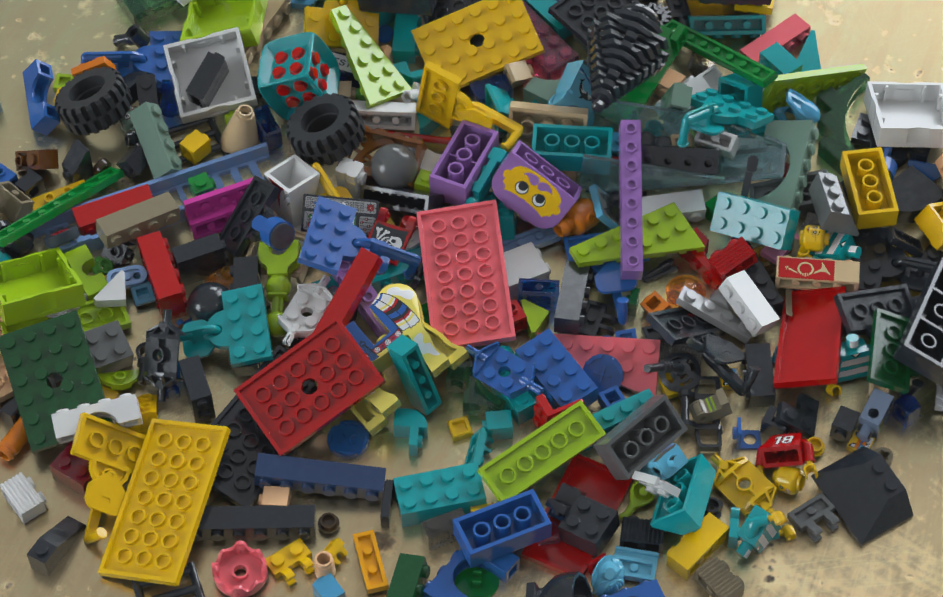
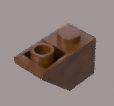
(36, 159)

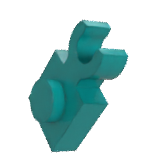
(734, 528)

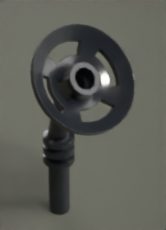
(678, 370)

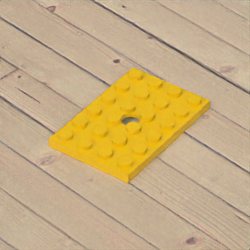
(506, 32)

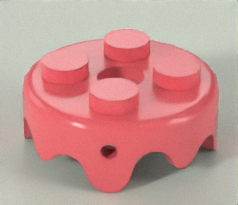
(235, 558)

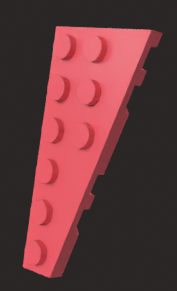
(630, 353)

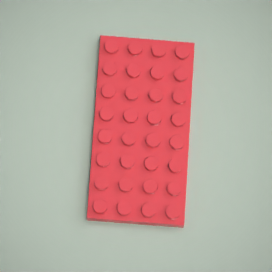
(466, 274)

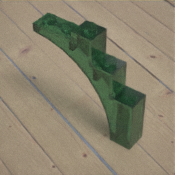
(831, 125)

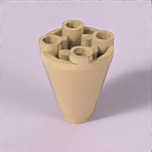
(240, 131)

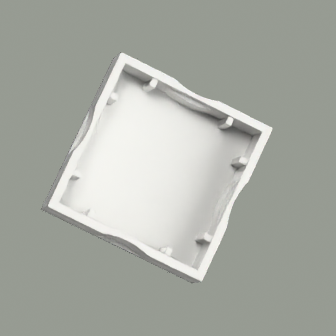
(185, 59)
(905, 113)

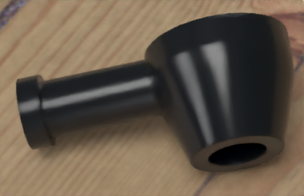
(614, 197)

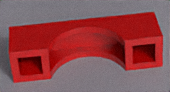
(700, 263)

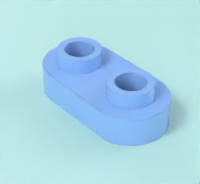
(130, 272)

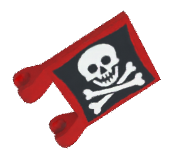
(392, 234)

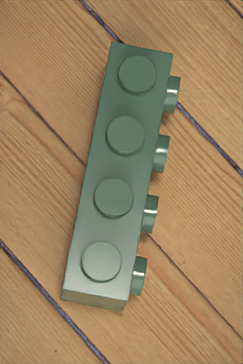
(155, 140)

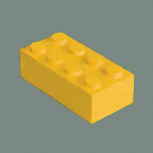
(869, 188)

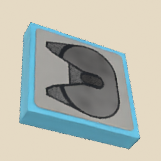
(602, 205)

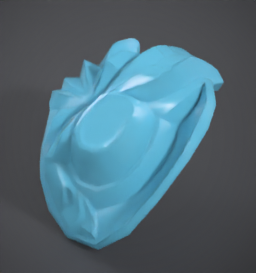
(607, 576)

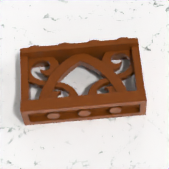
(384, 138)

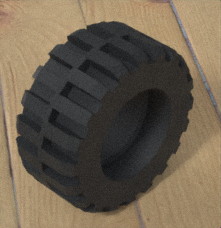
(93, 101)
(325, 129)

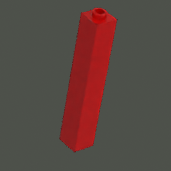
(352, 288)

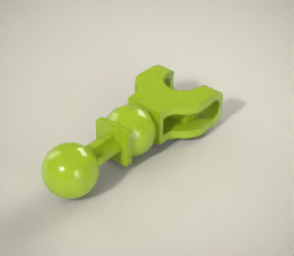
(279, 283)

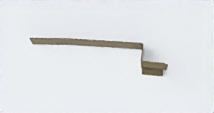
(788, 292)

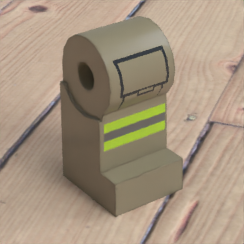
(710, 408)

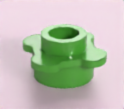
(105, 263)

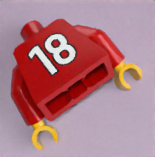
(786, 451)

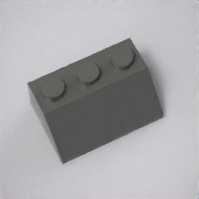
(832, 205)

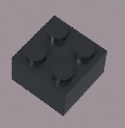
(589, 525)

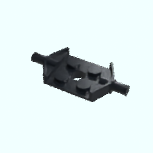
(165, 338)

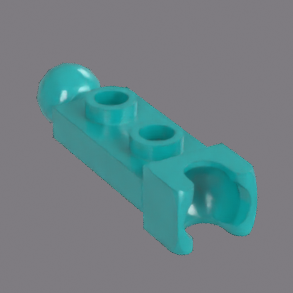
(482, 186)

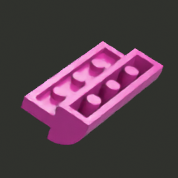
(211, 211)

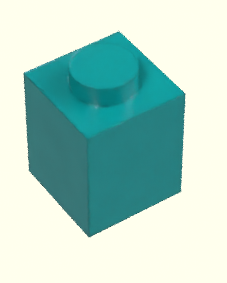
(498, 424)

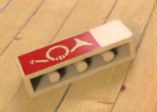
(816, 273)

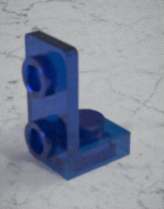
(168, 99)

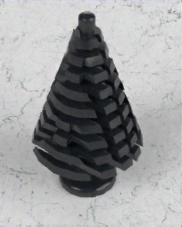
(623, 52)

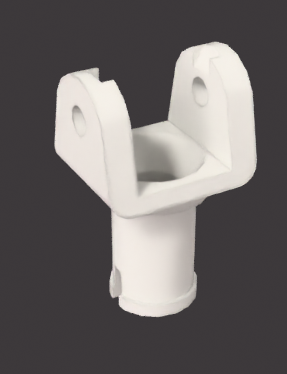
(411, 95)

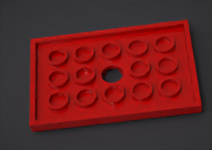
(276, 393)

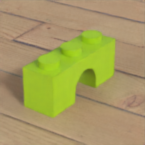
(82, 263)

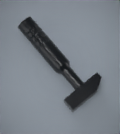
(419, 273)

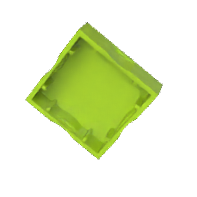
(219, 15)
(38, 286)

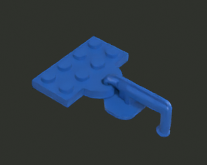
(147, 58)
(335, 238)
(606, 277)

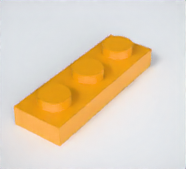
(370, 561)

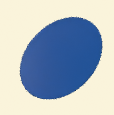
(385, 33)

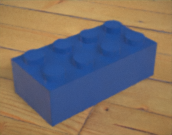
(557, 371)
(502, 528)

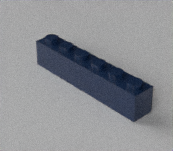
(320, 476)

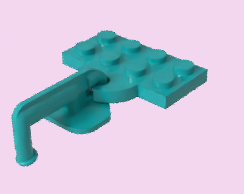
(720, 109)
(242, 325)

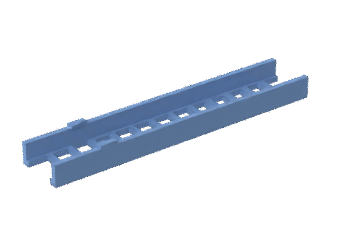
(169, 183)

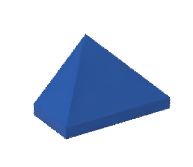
(928, 169)

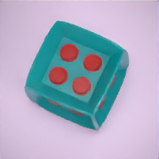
(295, 71)

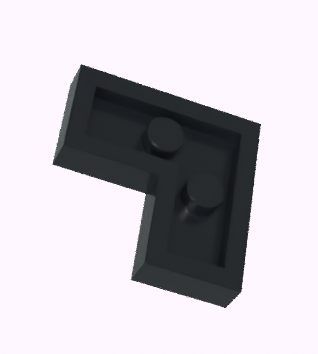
(799, 419)

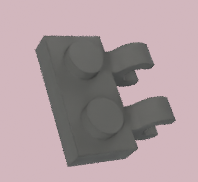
(812, 512)

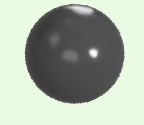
(394, 166)

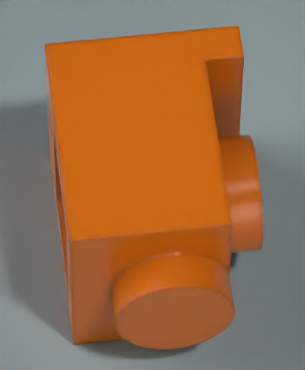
(653, 303)

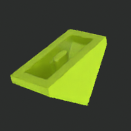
(536, 318)

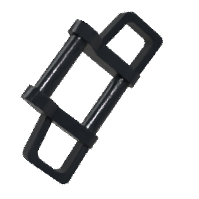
(715, 429)

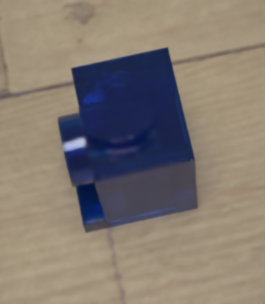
(909, 406)

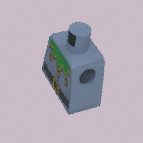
(875, 415)

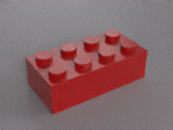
(162, 274)

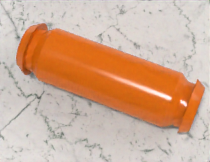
(13, 441)

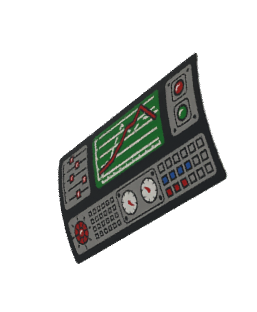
(364, 219)

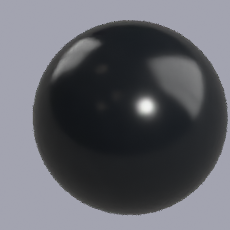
(205, 301)

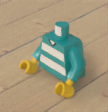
(840, 247)
(853, 361)
(760, 529)

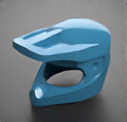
(799, 106)

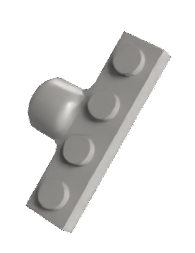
(715, 311)

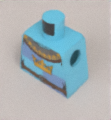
(666, 462)

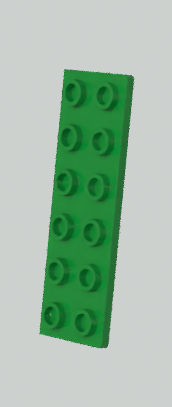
(676, 39)

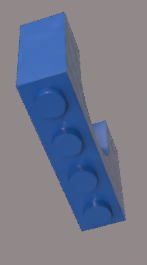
(443, 584)

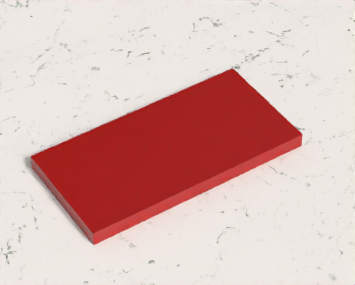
(810, 340)
(600, 486)

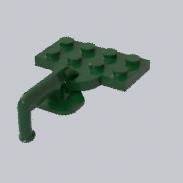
(882, 367)

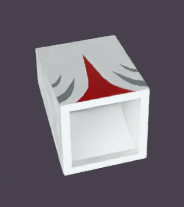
(294, 180)

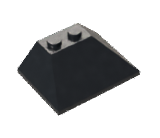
(865, 494)

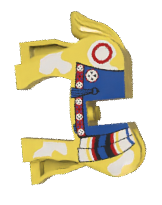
(399, 313)

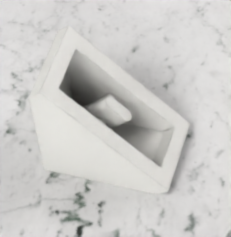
(113, 293)

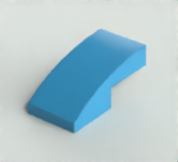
(142, 293)

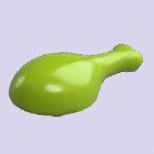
(638, 498)

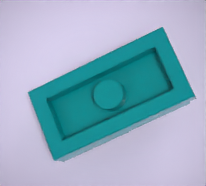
(478, 448)

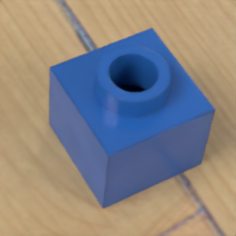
(610, 396)

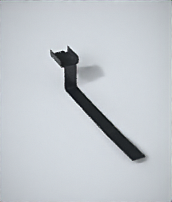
(752, 164)

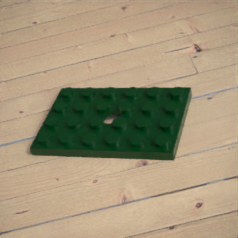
(37, 353)

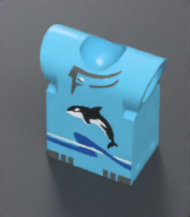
(574, 87)

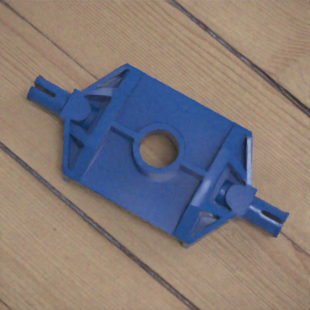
(493, 360)

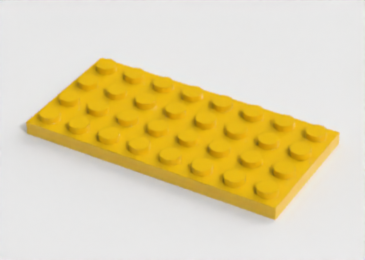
(164, 502)

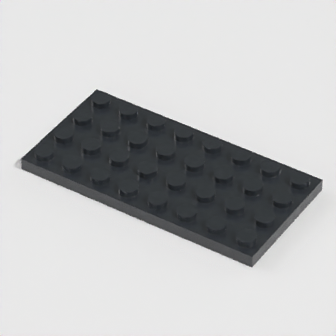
(238, 463)

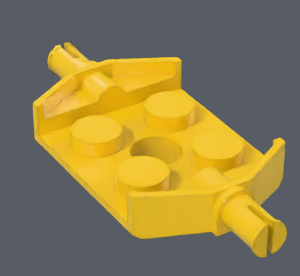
(740, 469)

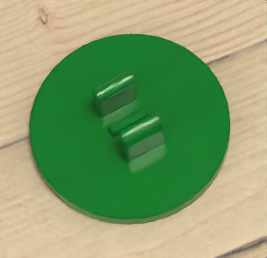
(477, 582)

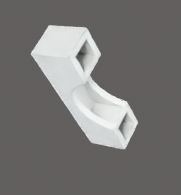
(123, 410)

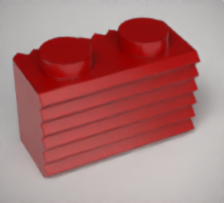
(733, 258)

